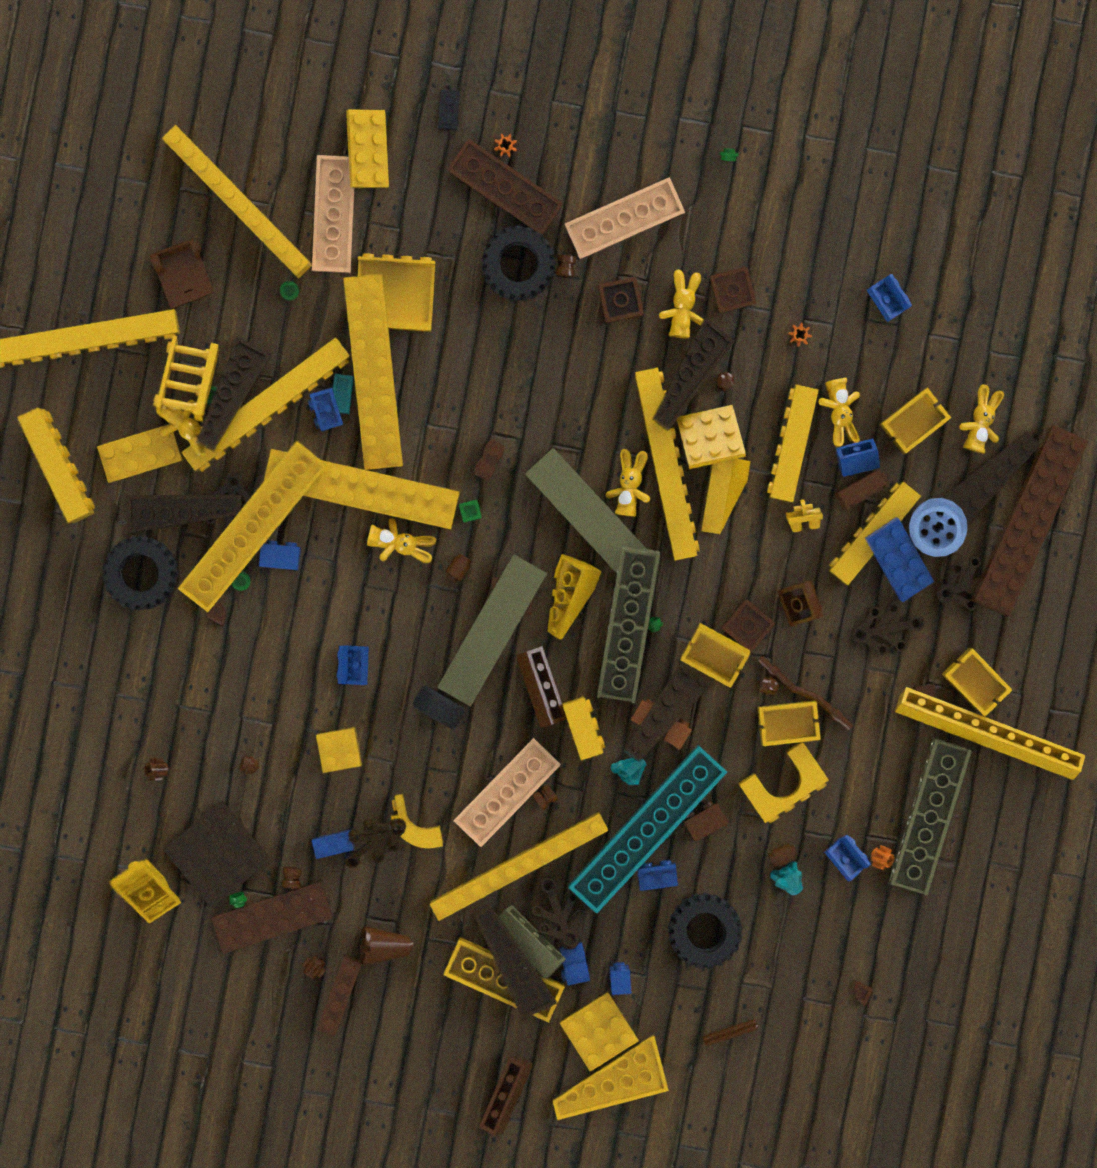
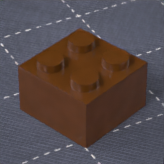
(620, 300)

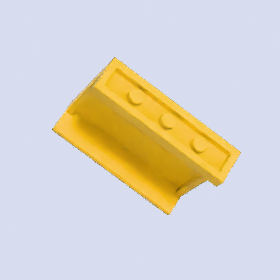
(406, 289)

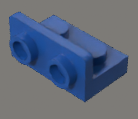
(325, 409)
(657, 875)

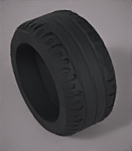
(438, 707)

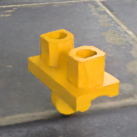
(804, 513)

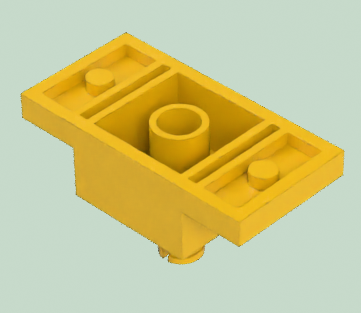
(145, 890)

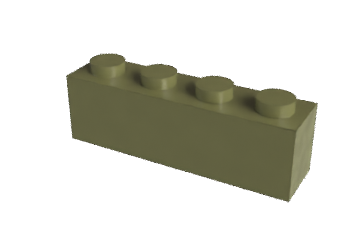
(536, 947)

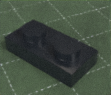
(448, 110)

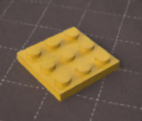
(711, 436)
(599, 1031)

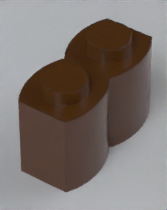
(491, 455)

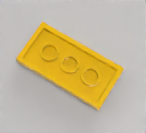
(367, 148)
(138, 454)

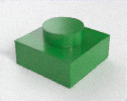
(470, 511)

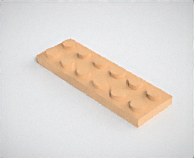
(333, 215)
(624, 218)
(507, 792)

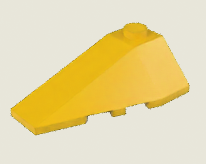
(723, 491)
(573, 588)

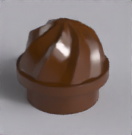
(725, 380)
(769, 686)
(249, 765)

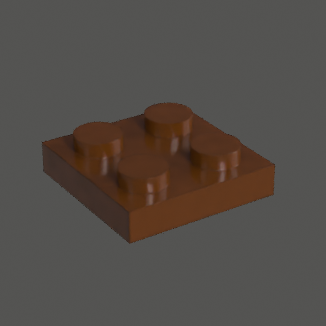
(733, 290)
(748, 625)

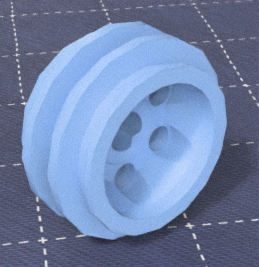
(925, 542)

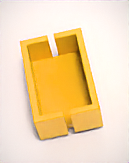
(915, 421)
(715, 655)
(976, 682)
(788, 723)
(583, 727)

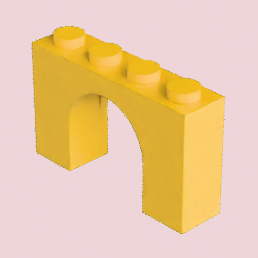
(810, 778)

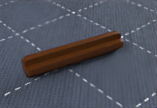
(730, 1032)

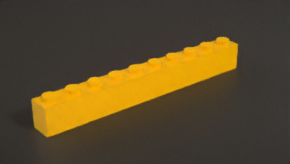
(237, 201)
(88, 337)
(274, 401)
(666, 468)
(990, 733)
(518, 866)

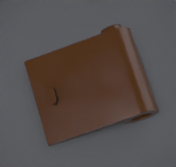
(181, 271)

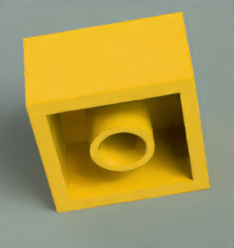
(339, 750)

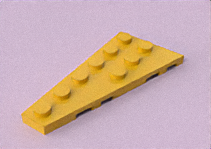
(625, 1079)

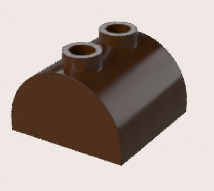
(800, 603)

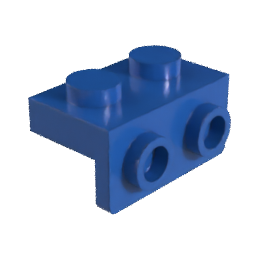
(889, 297)
(352, 665)
(847, 857)

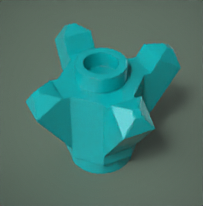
(629, 770)
(788, 878)

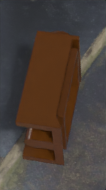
(861, 489)

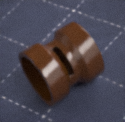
(565, 266)
(548, 793)
(291, 877)

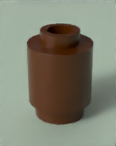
(458, 568)
(782, 855)

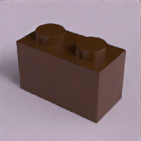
(705, 821)

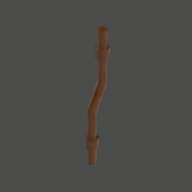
(775, 672)

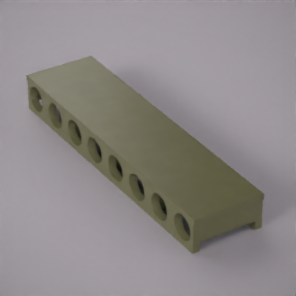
(582, 507)
(628, 623)
(492, 630)
(930, 816)

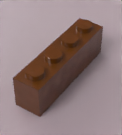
(541, 687)
(339, 995)
(506, 1095)

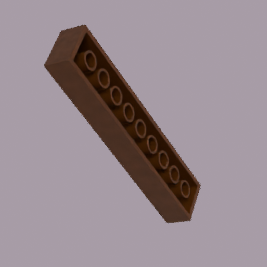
(1029, 520)

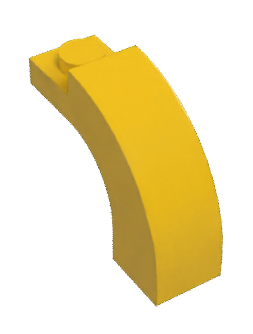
(413, 834)

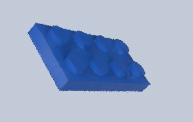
(899, 559)

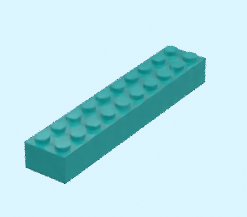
(647, 829)

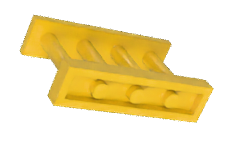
(202, 391)

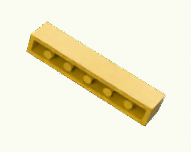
(793, 443)
(858, 552)

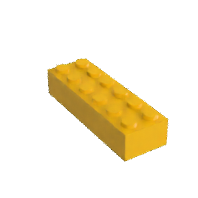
(56, 465)
(477, 969)

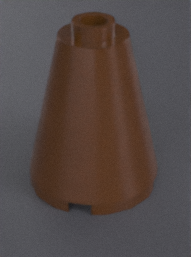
(383, 945)

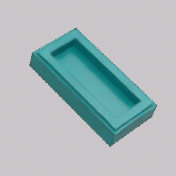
(343, 392)

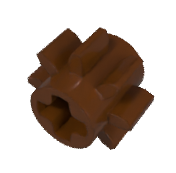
(156, 769)
(314, 967)

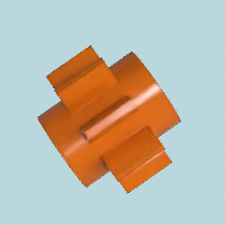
(500, 143)
(799, 329)
(882, 857)

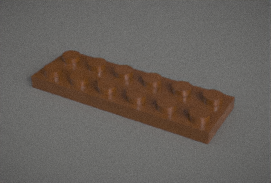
(504, 187)
(272, 917)

